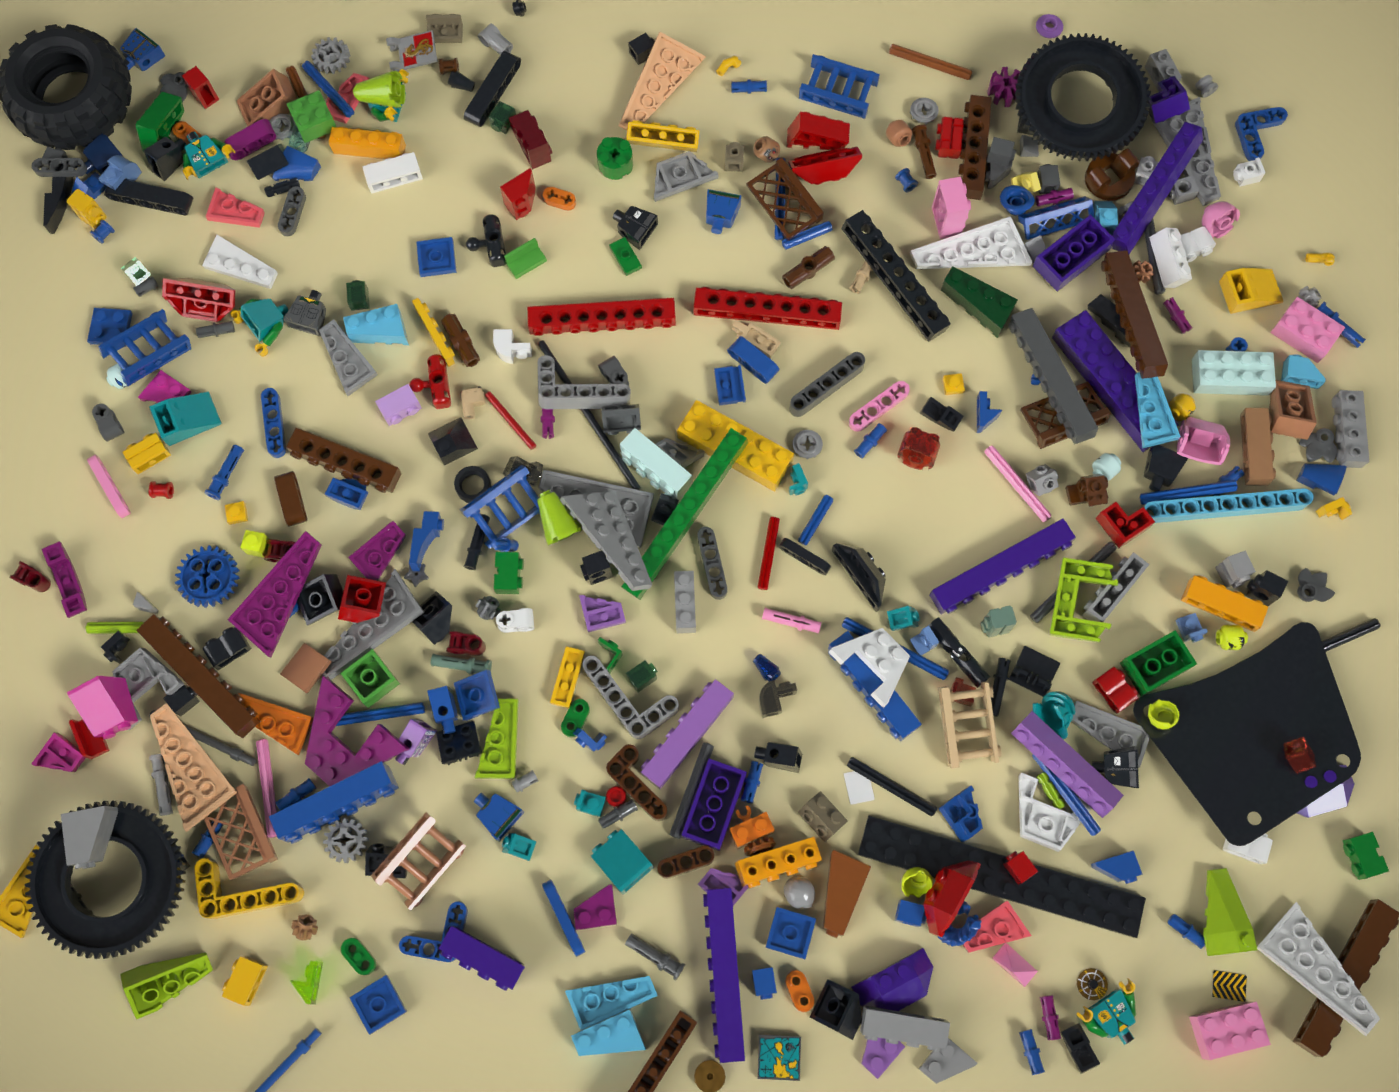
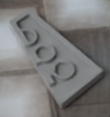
(348, 361)
(1110, 729)

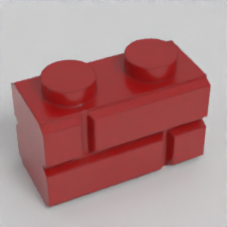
(950, 137)

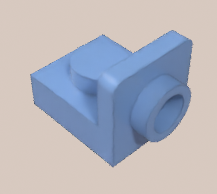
(1191, 628)
(924, 641)

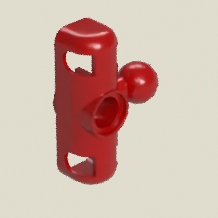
(436, 372)

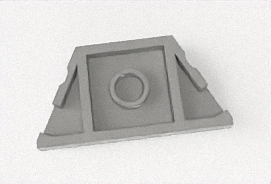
(680, 175)

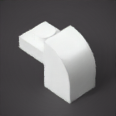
(507, 349)

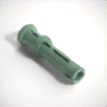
(469, 665)

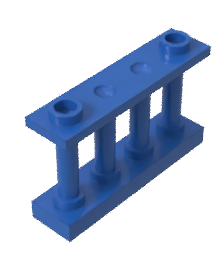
(836, 101)
(152, 362)
(488, 498)

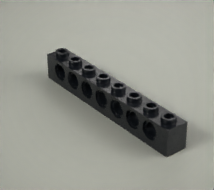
(896, 285)

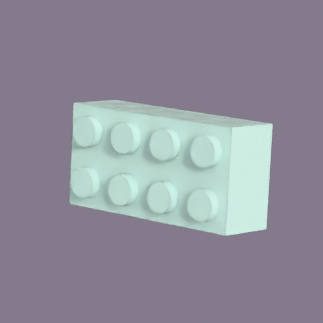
(1233, 372)
(655, 465)

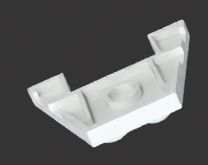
(881, 655)
(1043, 822)

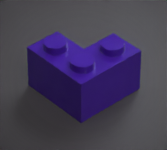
(1169, 101)

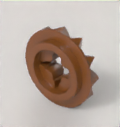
(759, 846)

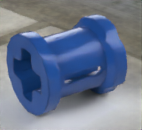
(906, 180)
(102, 231)
(1240, 346)

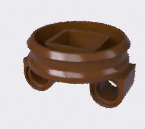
(1122, 165)

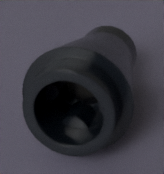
(460, 81)

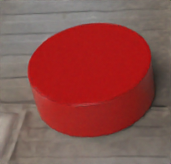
(616, 796)

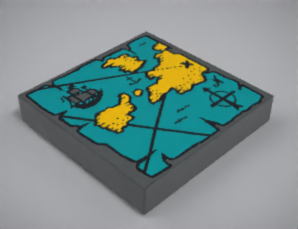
(779, 1057)

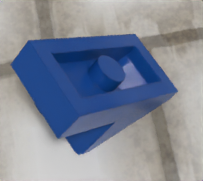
(91, 186)
(985, 415)

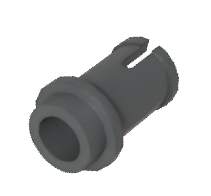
(146, 286)

